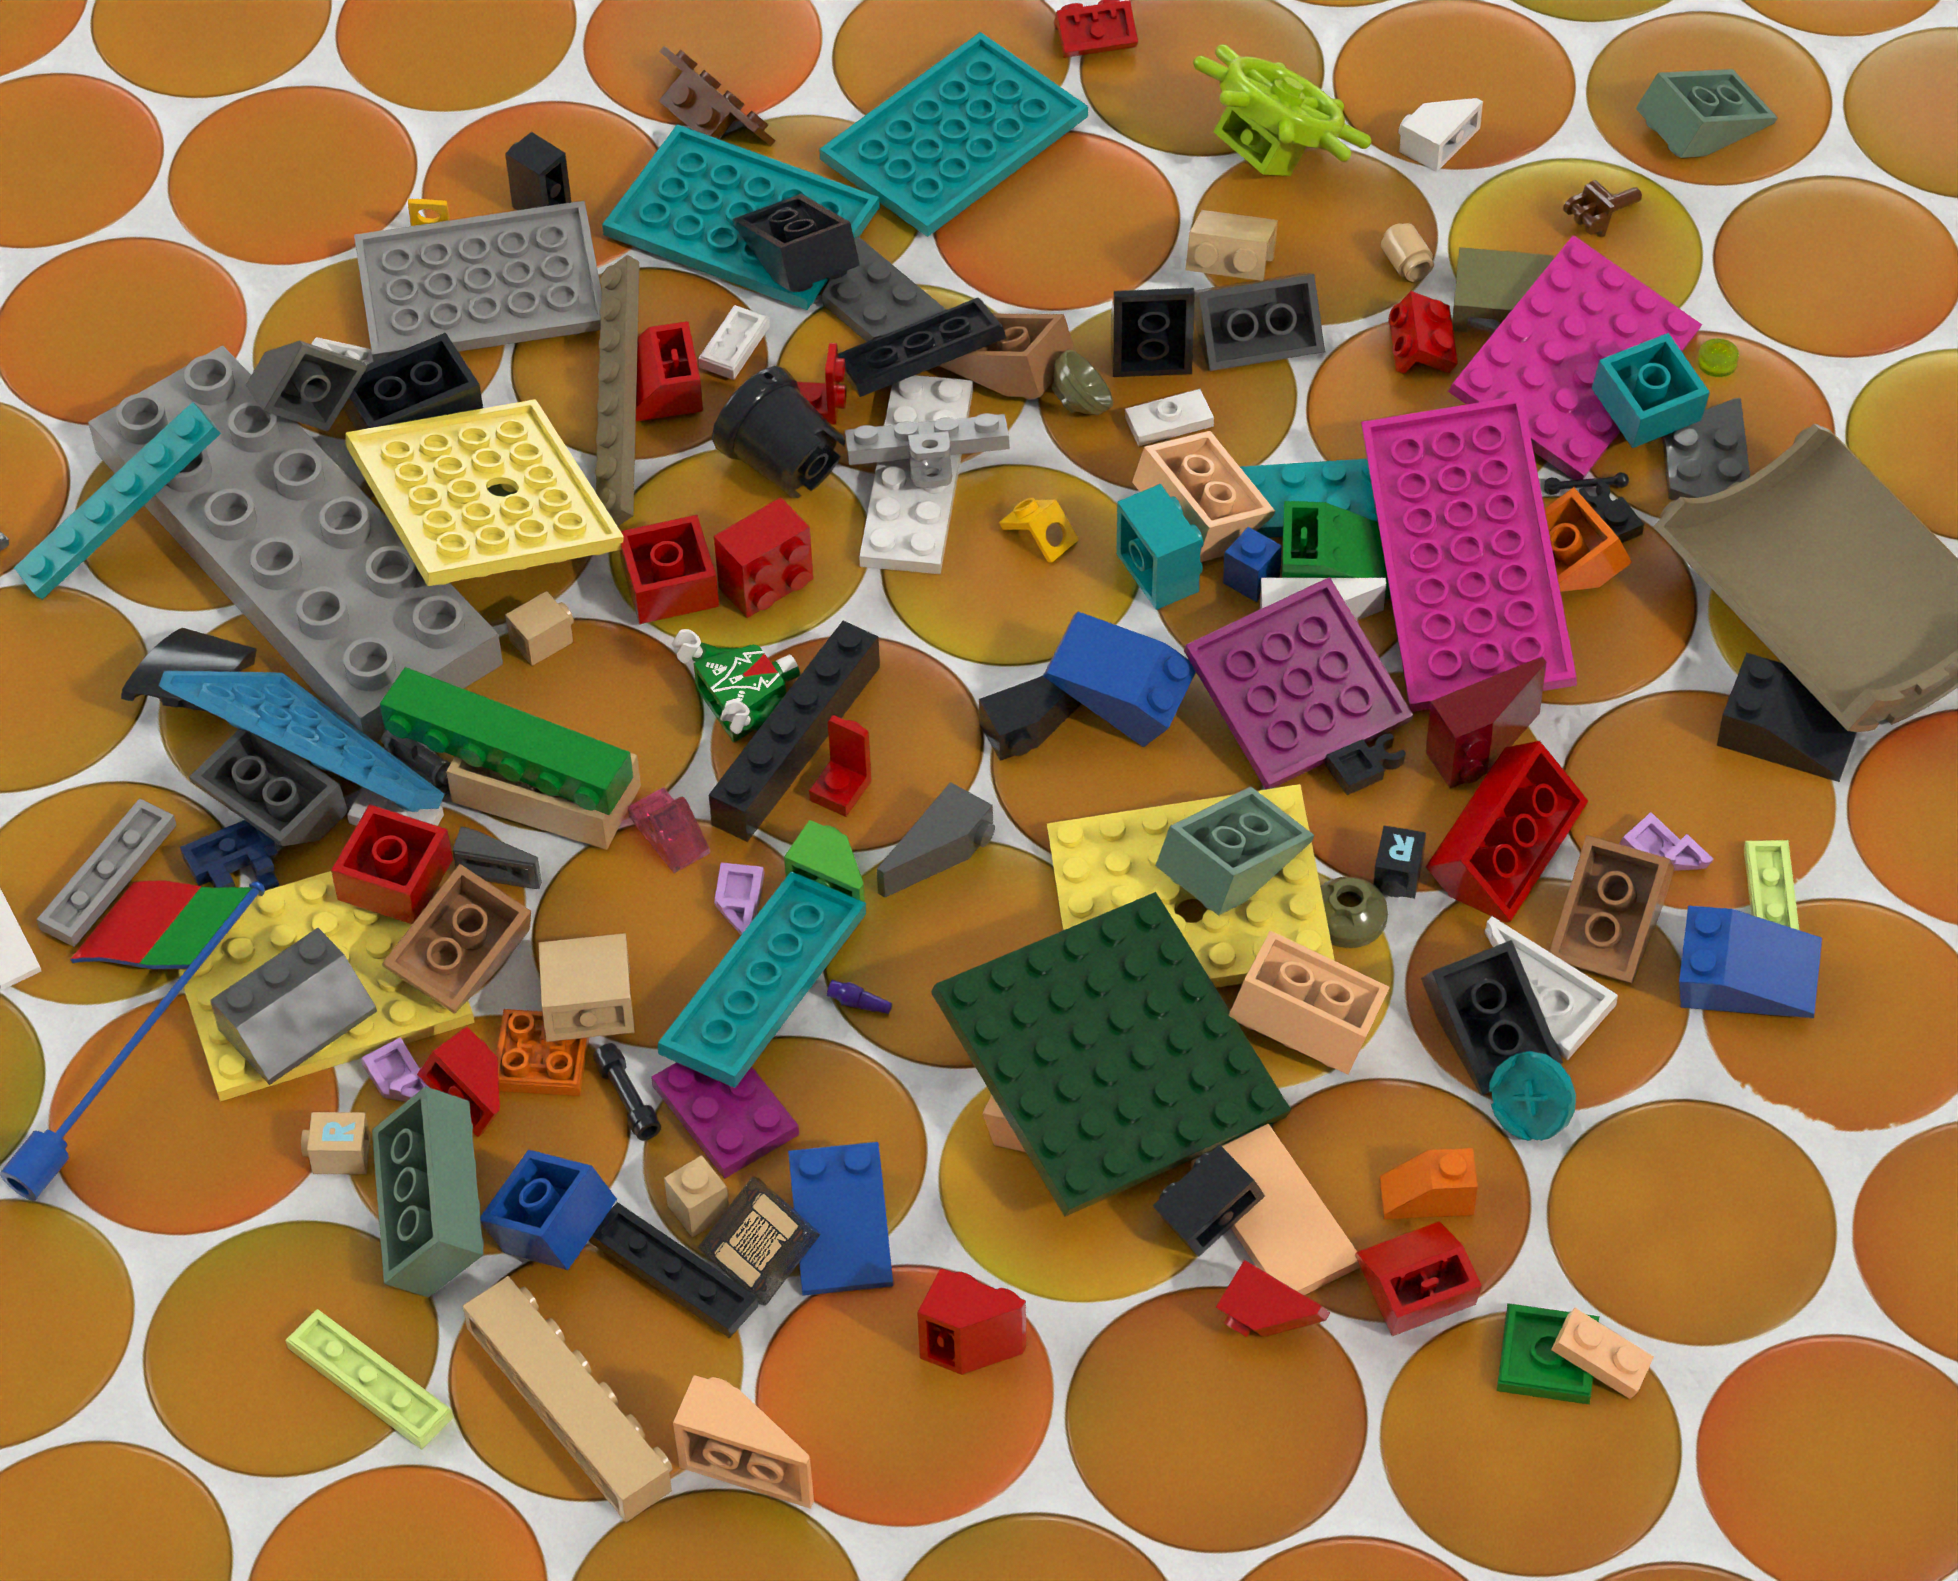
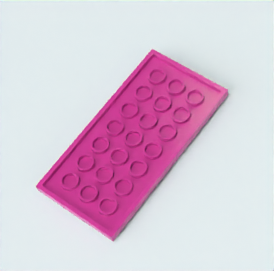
(1466, 547)

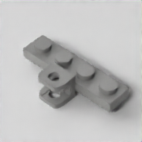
(927, 444)

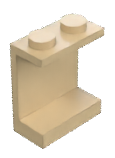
(1231, 245)
(585, 987)

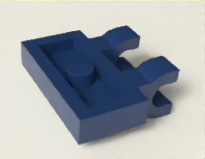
(230, 850)

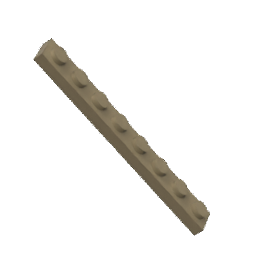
(617, 388)

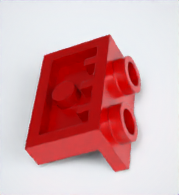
(1096, 27)

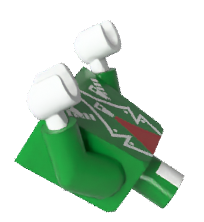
(736, 681)

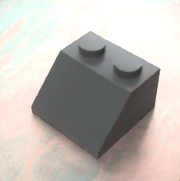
(305, 383)

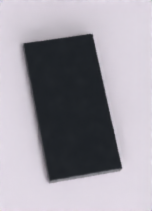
(921, 346)

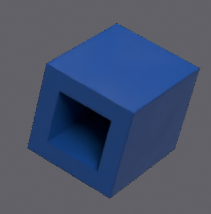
(1249, 560)

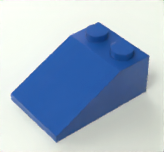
(1121, 676)
(1747, 964)
(844, 1200)

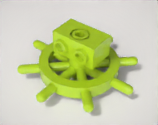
(1276, 113)

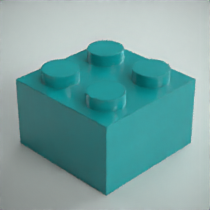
(1650, 390)
(1159, 546)

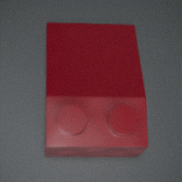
(1482, 719)

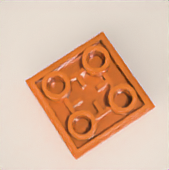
(533, 1064)

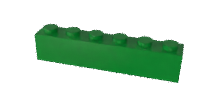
(507, 741)

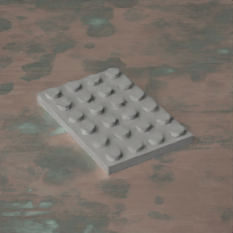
(481, 279)

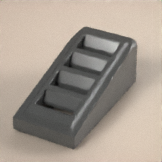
(496, 860)

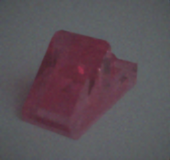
(670, 828)

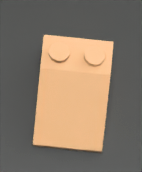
(737, 1443)

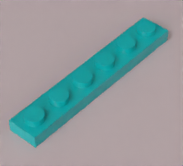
(117, 500)

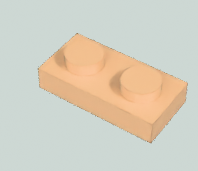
(1602, 1353)

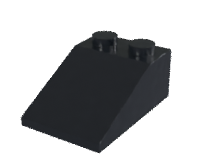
(799, 242)
(1152, 332)
(1782, 721)
(1489, 1011)

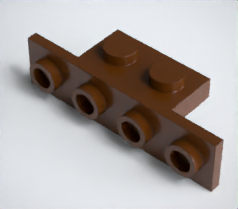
(701, 106)

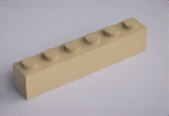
(568, 1398)

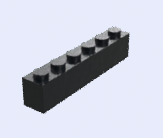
(794, 731)

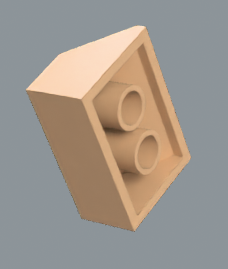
(1208, 487)
(1308, 1002)

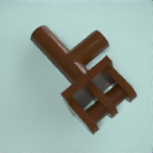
(1597, 204)

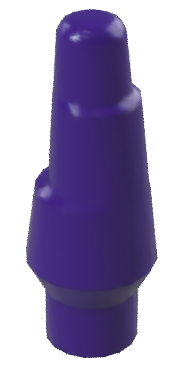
(855, 996)

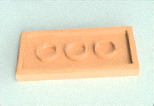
(1290, 1228)

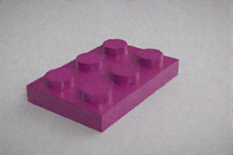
(726, 1121)

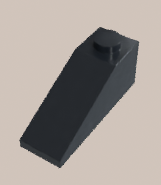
(1024, 716)

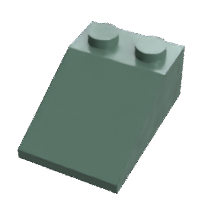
(1702, 110)
(1231, 849)

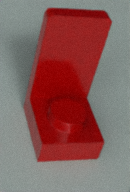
(831, 395)
(848, 769)

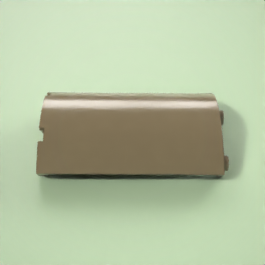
(1830, 579)

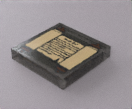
(759, 1240)

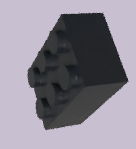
(414, 386)

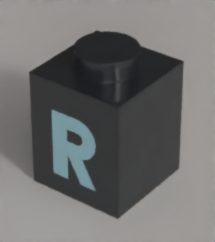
(1399, 861)

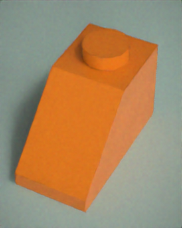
(1431, 1185)

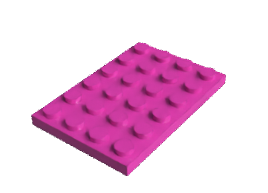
(1552, 347)

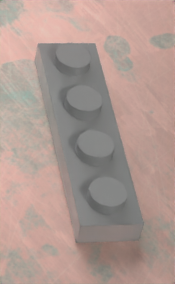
(106, 872)

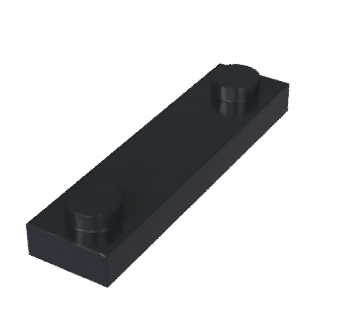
(674, 1270)

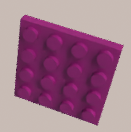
(1297, 683)

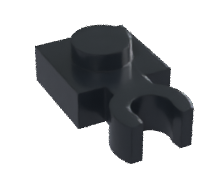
(1615, 513)
(1362, 766)

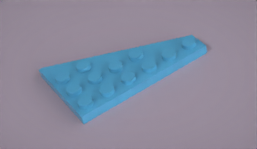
(299, 722)

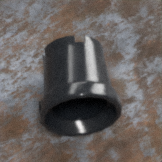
(777, 432)

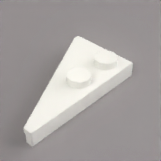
(1566, 996)

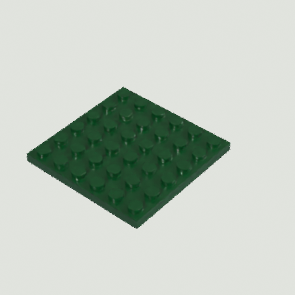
(1110, 1052)

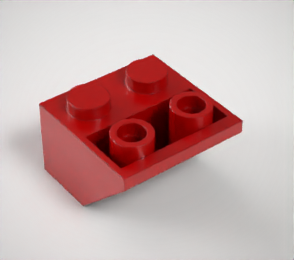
(667, 373)
(1419, 1277)
(969, 1323)

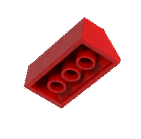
(1508, 831)

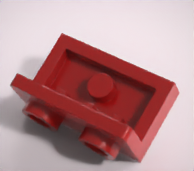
(1422, 333)

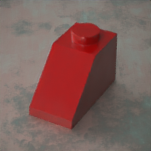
(468, 1071)
(1266, 1304)

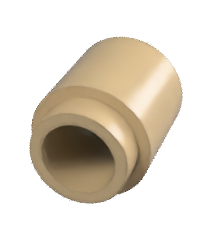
(1407, 252)

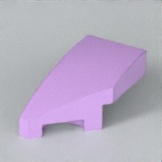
(1655, 838)
(739, 893)
(394, 1071)

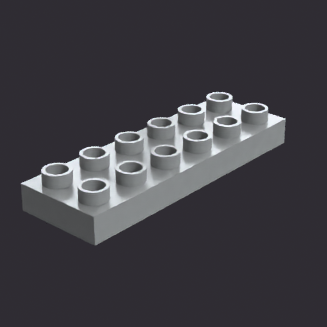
(299, 546)

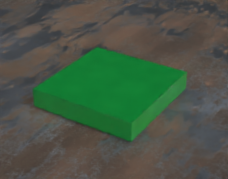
(1530, 1364)

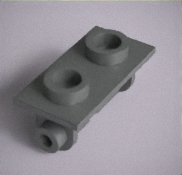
(419, 760)

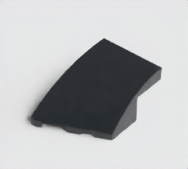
(185, 652)

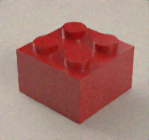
(764, 557)
(668, 569)
(392, 864)

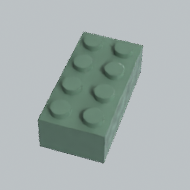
(427, 1192)

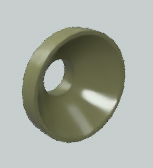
(1080, 385)
(1354, 925)

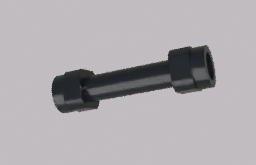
(641, 1117)

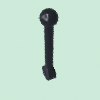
(1553, 485)

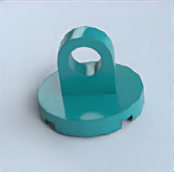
(1532, 1096)

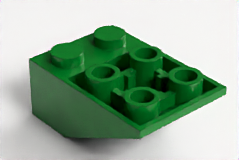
(1330, 543)

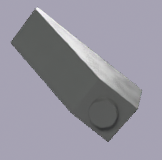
(939, 840)

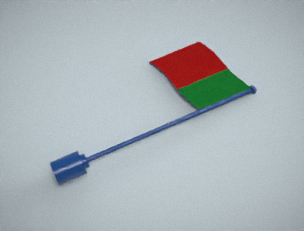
(151, 929)

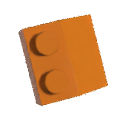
(1582, 544)

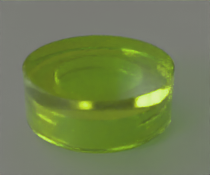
(1718, 357)

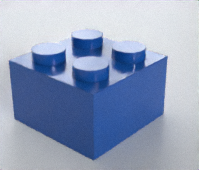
(548, 1209)

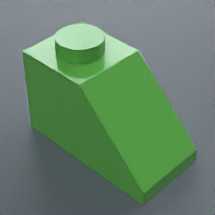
(826, 858)

